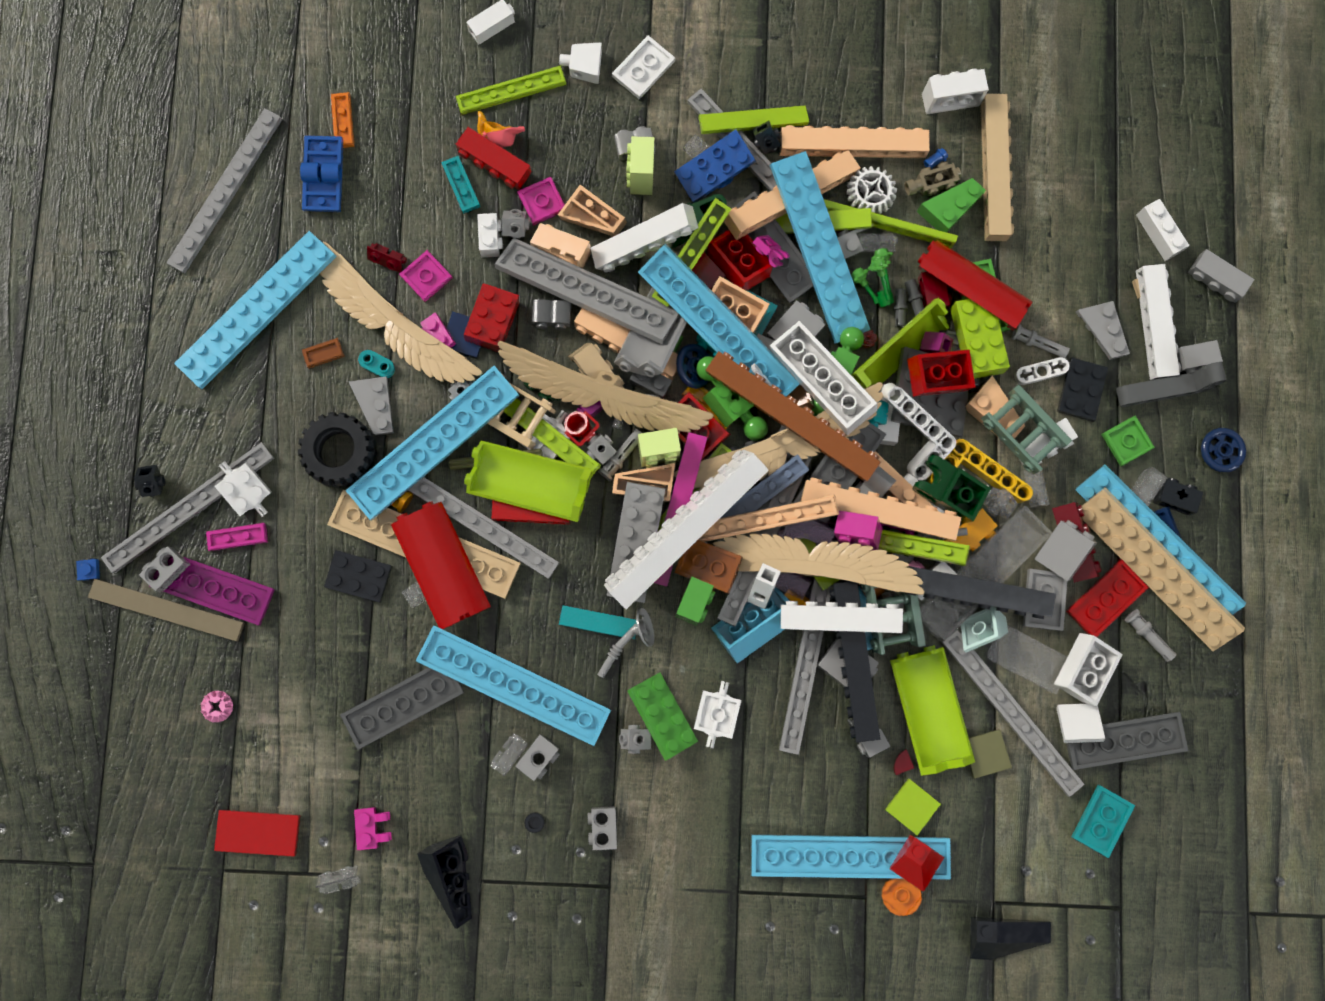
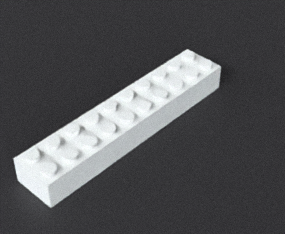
(685, 527)

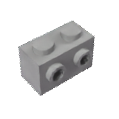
(1198, 355)

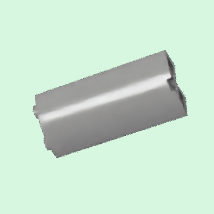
(646, 355)

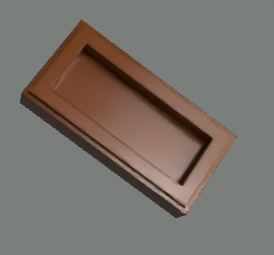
(323, 353)

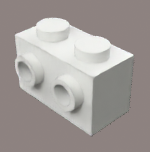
(489, 235)

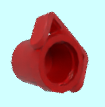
(578, 425)

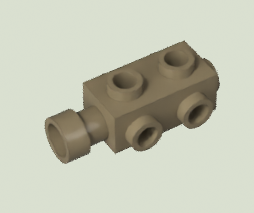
(934, 178)

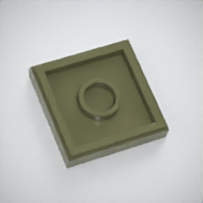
(989, 754)

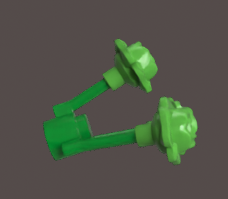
(878, 264)

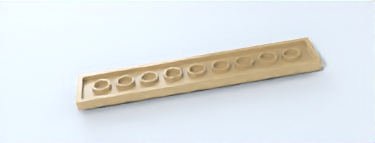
(492, 569)
(1160, 570)

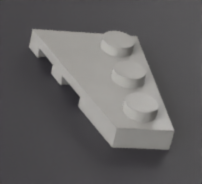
(1106, 327)
(375, 403)

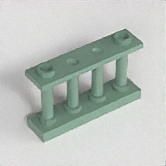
(1044, 423)
(911, 617)

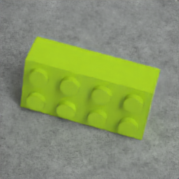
(981, 334)

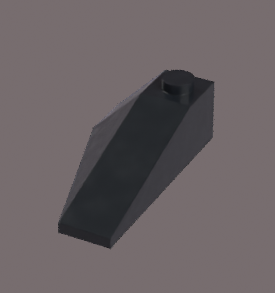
(446, 871)
(1002, 937)

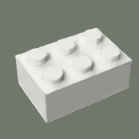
(954, 91)
(1088, 669)

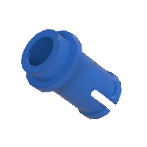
(936, 158)

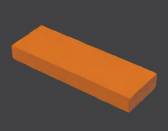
(343, 118)

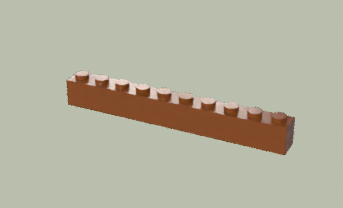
(792, 416)

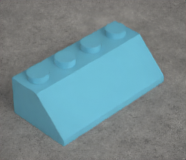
(753, 628)

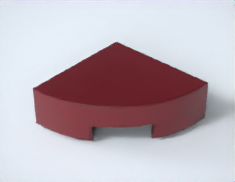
(902, 763)

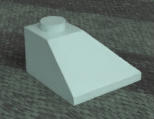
(983, 628)

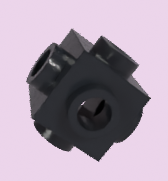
(767, 137)
(149, 481)

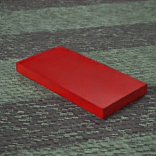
(1107, 599)
(257, 833)

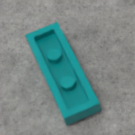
(460, 184)

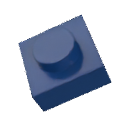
(88, 569)

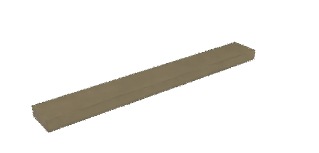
(166, 610)

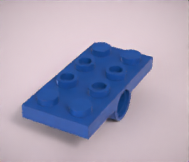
(715, 166)
(322, 173)

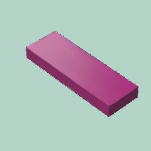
(236, 537)

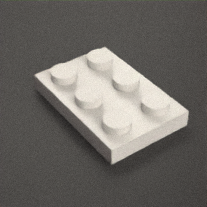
(643, 67)

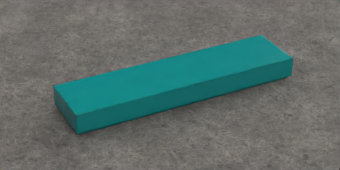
(595, 621)

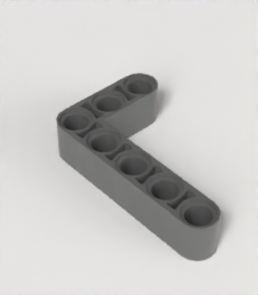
(1171, 387)

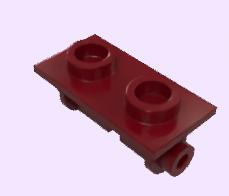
(378, 254)

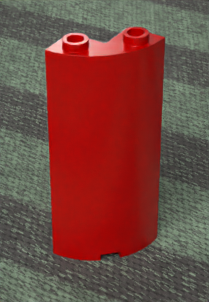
(975, 283)
(440, 564)

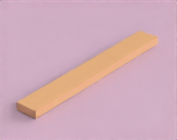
(772, 518)

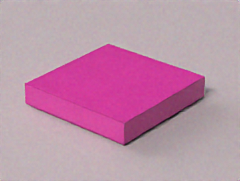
(541, 200)
(425, 276)

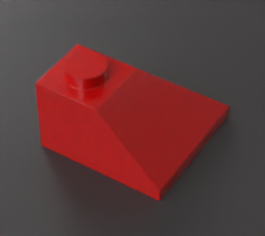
(916, 863)

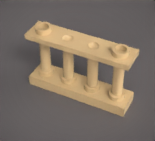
(510, 427)

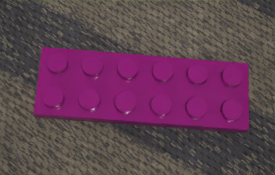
(221, 591)

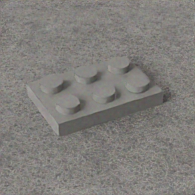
(1048, 582)

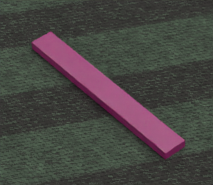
(684, 483)

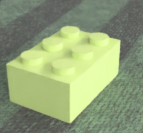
(640, 165)
(659, 447)

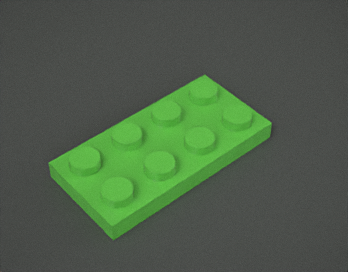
(662, 716)

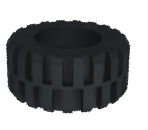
(320, 432)

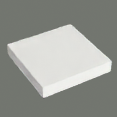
(1080, 723)

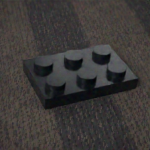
(1082, 389)
(358, 576)

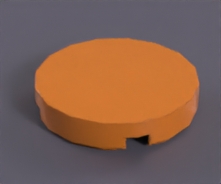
(901, 897)

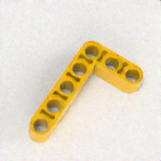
(981, 470)

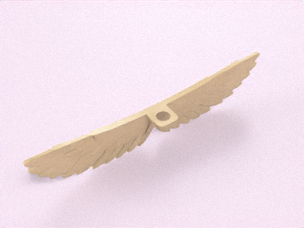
(402, 335)
(586, 391)
(774, 450)
(826, 560)

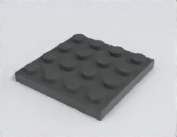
(945, 408)

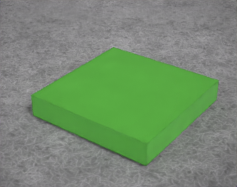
(1127, 441)

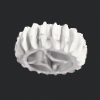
(860, 181)

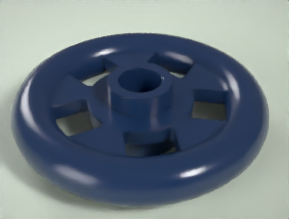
(690, 365)
(1237, 442)

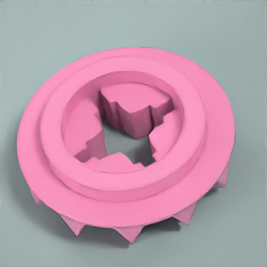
(225, 706)

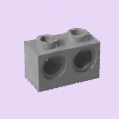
(167, 573)
(608, 828)

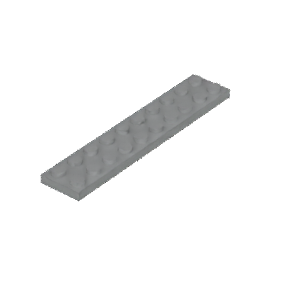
(587, 290)

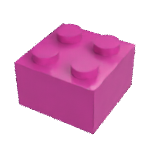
(858, 529)

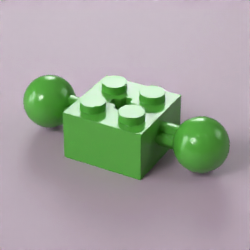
(851, 340)
(730, 406)

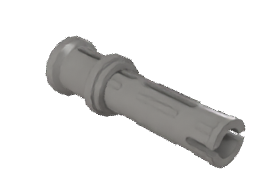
(1061, 351)
(618, 463)
(1145, 629)

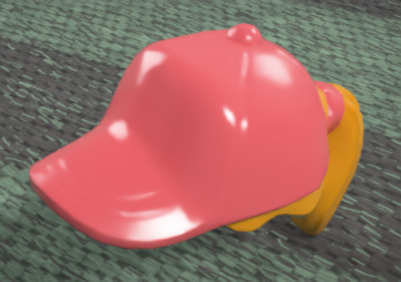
(497, 133)

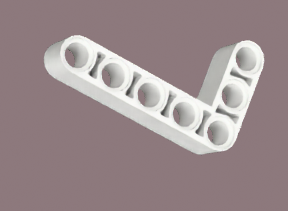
(923, 425)

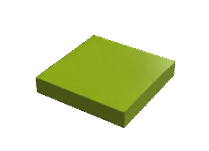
(912, 806)

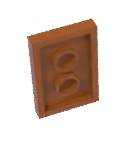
(710, 565)

